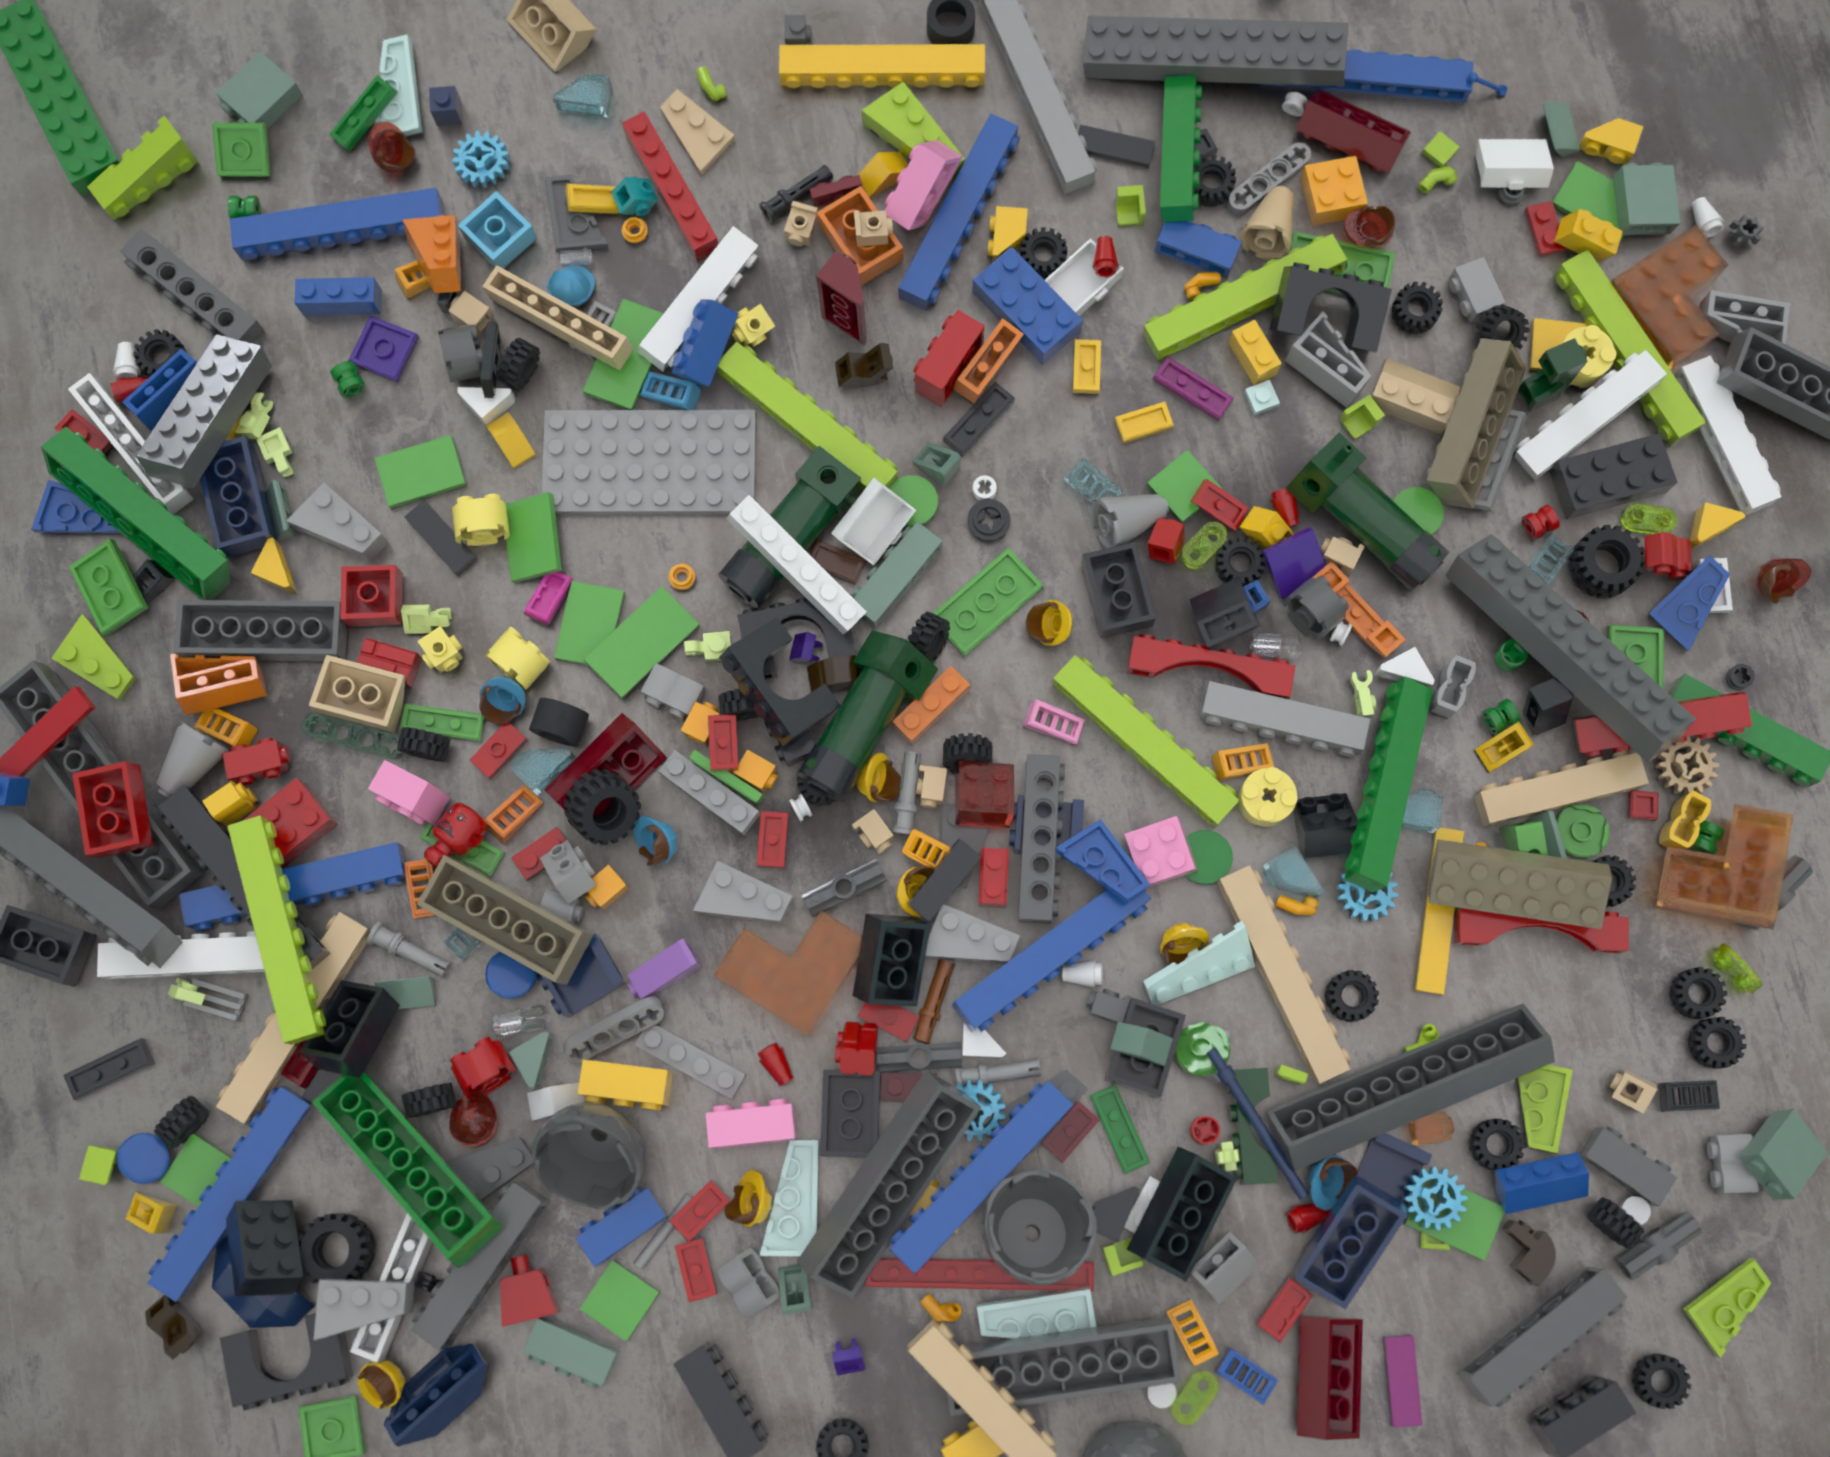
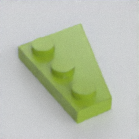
(93, 659)
(1544, 1105)
(1726, 1304)

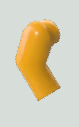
(1199, 280)
(1295, 907)
(941, 1312)

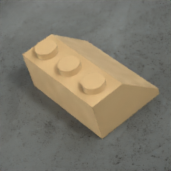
(552, 29)
(1414, 396)
(359, 694)

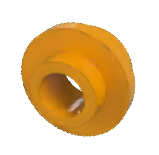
(634, 223)
(681, 569)

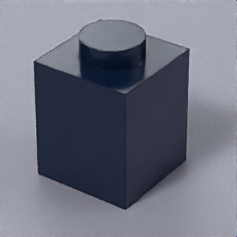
(445, 105)

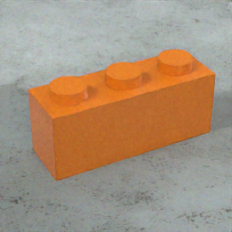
(988, 361)
(932, 706)

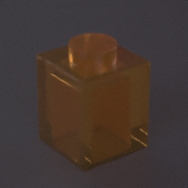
(1431, 1129)

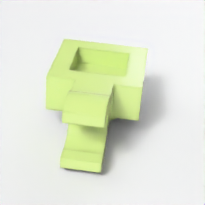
(254, 421)
(275, 449)
(421, 619)
(712, 645)
(1364, 702)
(186, 992)
(1226, 1156)

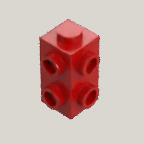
(249, 763)

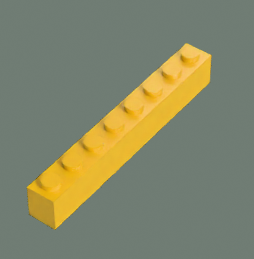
(882, 65)

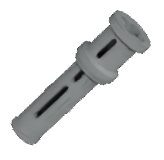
(906, 807)
(396, 944)
(998, 1072)

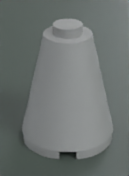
(1126, 517)
(188, 759)

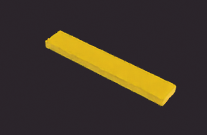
(1436, 932)

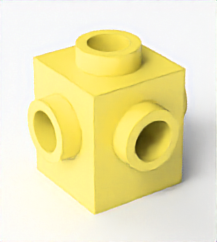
(751, 326)
(441, 650)

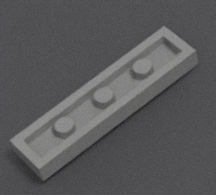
(1501, 461)
(709, 792)
(690, 1060)

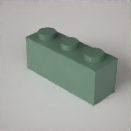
(571, 1352)

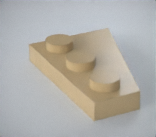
(697, 130)

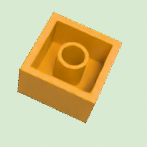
(1333, 190)

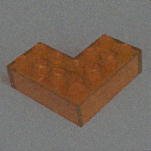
(1660, 293)
(1735, 887)
(796, 986)

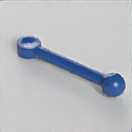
(1500, 90)

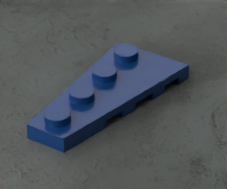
(65, 513)

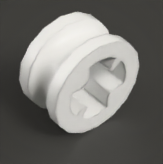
(1294, 103)
(986, 480)
(1340, 633)
(800, 807)

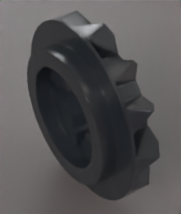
(995, 510)

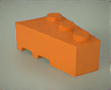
(437, 250)
(216, 682)

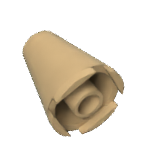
(1270, 226)

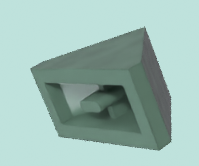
(938, 463)
(1141, 1043)
(532, 1057)
(794, 1290)

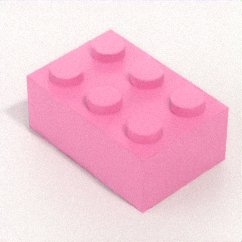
(922, 184)
(751, 1124)

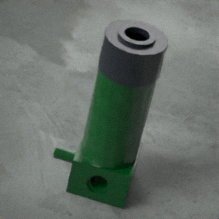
(822, 492)
(1367, 512)
(888, 675)

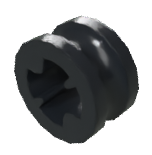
(1732, 680)
(427, 1281)

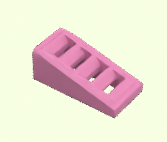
(1040, 727)

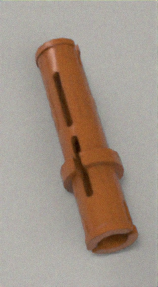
(933, 1002)

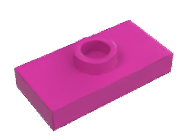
(548, 597)

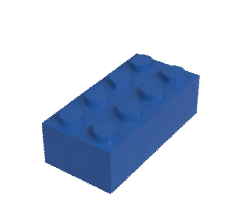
(1028, 303)

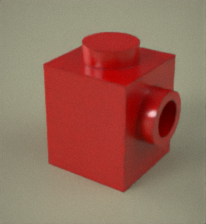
(1166, 540)

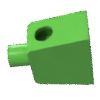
(1525, 837)

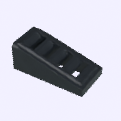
(157, 584)
(1668, 1100)

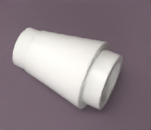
(1707, 217)
(125, 362)
(1084, 973)

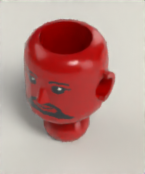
(456, 833)

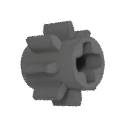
(1745, 232)

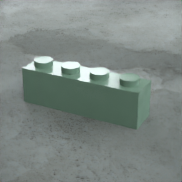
(897, 573)

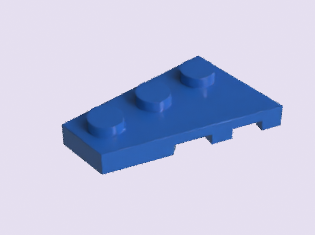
(1689, 603)
(1104, 860)

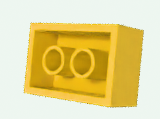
(625, 1084)

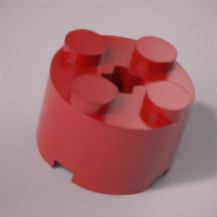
(482, 1068)

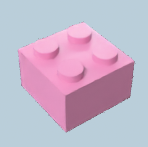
(408, 794)
(1161, 851)

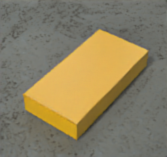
(590, 199)
(1144, 422)

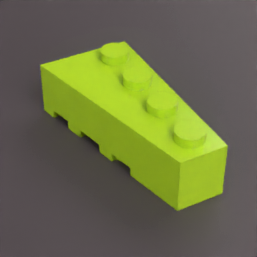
(904, 122)
(143, 170)

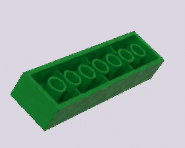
(55, 94)
(136, 514)
(408, 1167)

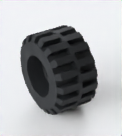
(1618, 544)
(587, 795)
(358, 1241)

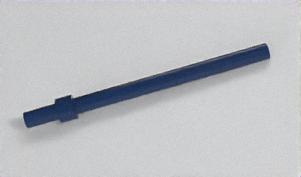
(1227, 1075)

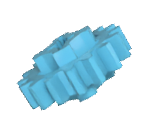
(470, 155)
(1377, 898)
(988, 1107)
(1432, 1209)

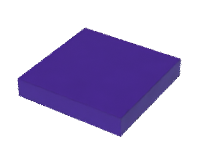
(384, 348)
(1294, 561)

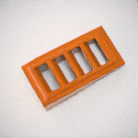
(519, 820)
(411, 880)

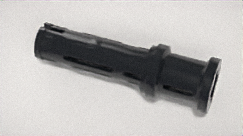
(784, 198)

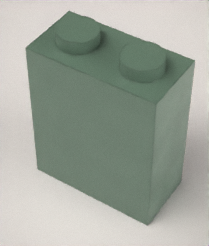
(259, 92)
(1646, 199)
(1783, 1154)

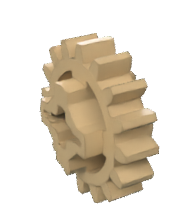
(1698, 761)

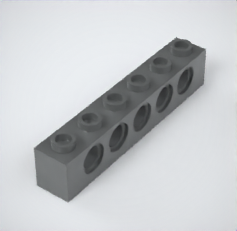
(144, 248)
(1038, 768)

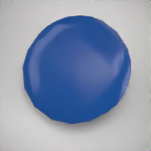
(508, 977)
(143, 1158)

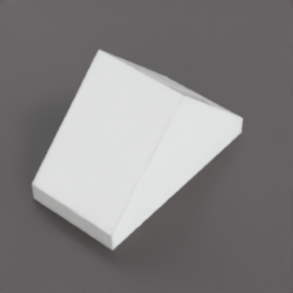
(487, 408)
(1409, 665)
(980, 1045)
(550, 1100)

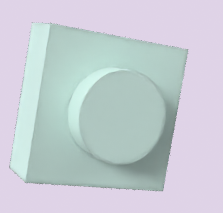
(1261, 397)

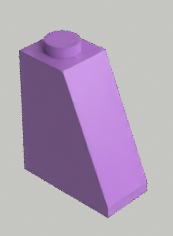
(664, 970)

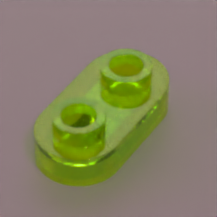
(1650, 518)
(1203, 546)
(1744, 977)
(1195, 1398)

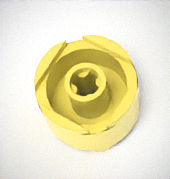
(1599, 353)
(480, 520)
(517, 658)
(1268, 812)

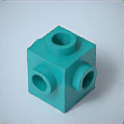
(634, 196)

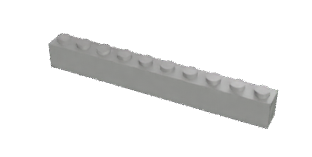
(1039, 93)

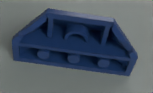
(260, 1310)
(437, 1395)

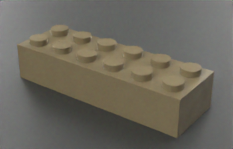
(1476, 423)
(1519, 884)
(505, 920)

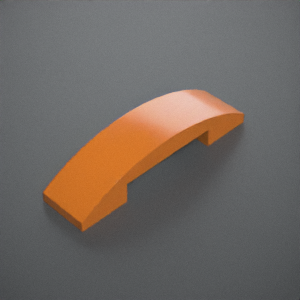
(1365, 621)

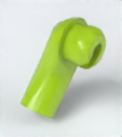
(706, 82)
(1435, 175)
(1428, 1034)

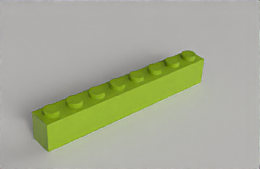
(1235, 299)
(1603, 307)
(801, 415)
(1145, 741)
(276, 930)

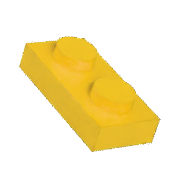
(1087, 366)

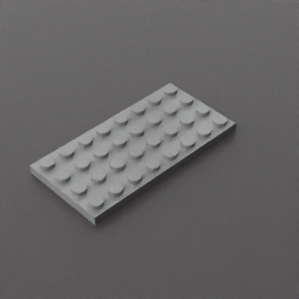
(648, 461)

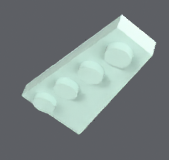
(399, 71)
(1216, 962)
(795, 1203)
(1037, 1314)

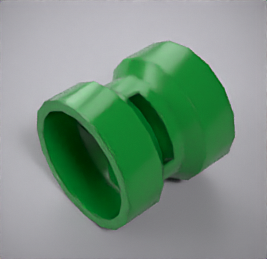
(243, 207)
(348, 381)
(1515, 654)
(1501, 716)
(1707, 838)

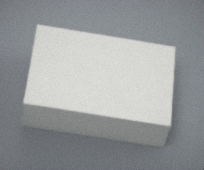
(1514, 163)
(1077, 281)
(874, 521)

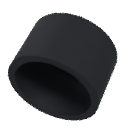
(941, 35)
(559, 722)

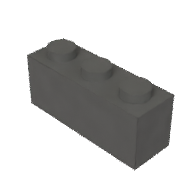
(1628, 1165)

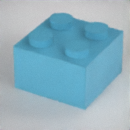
(497, 231)

